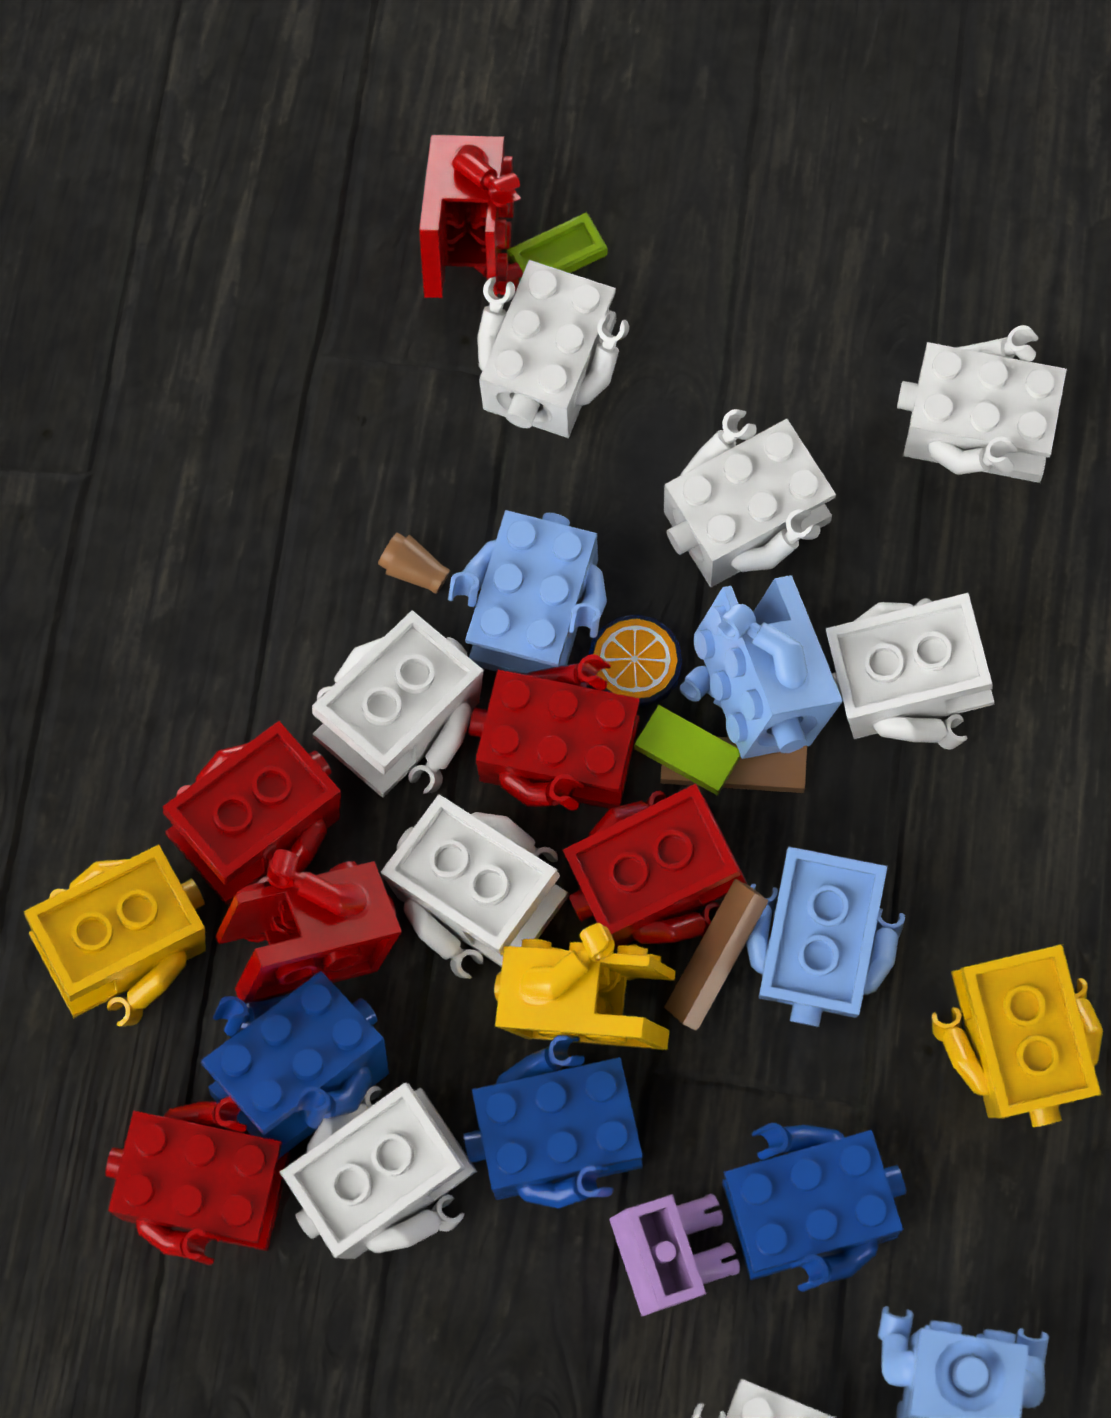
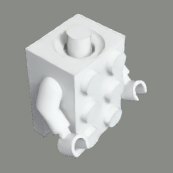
(547, 349)
(984, 408)
(746, 501)
(909, 667)
(399, 704)
(474, 882)
(376, 1173)

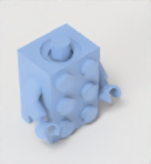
(533, 595)
(764, 671)
(824, 936)
(960, 1373)

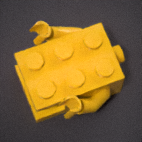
(119, 932)
(577, 991)
(1026, 1035)

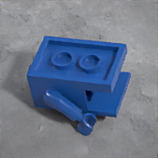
(296, 1059)
(555, 1129)
(813, 1206)

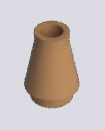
(413, 563)

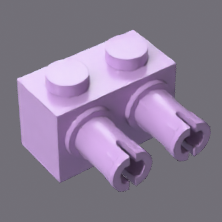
(659, 1253)

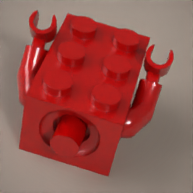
(465, 211)
(556, 738)
(250, 806)
(653, 868)
(312, 925)
(197, 1181)

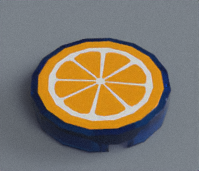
(641, 656)

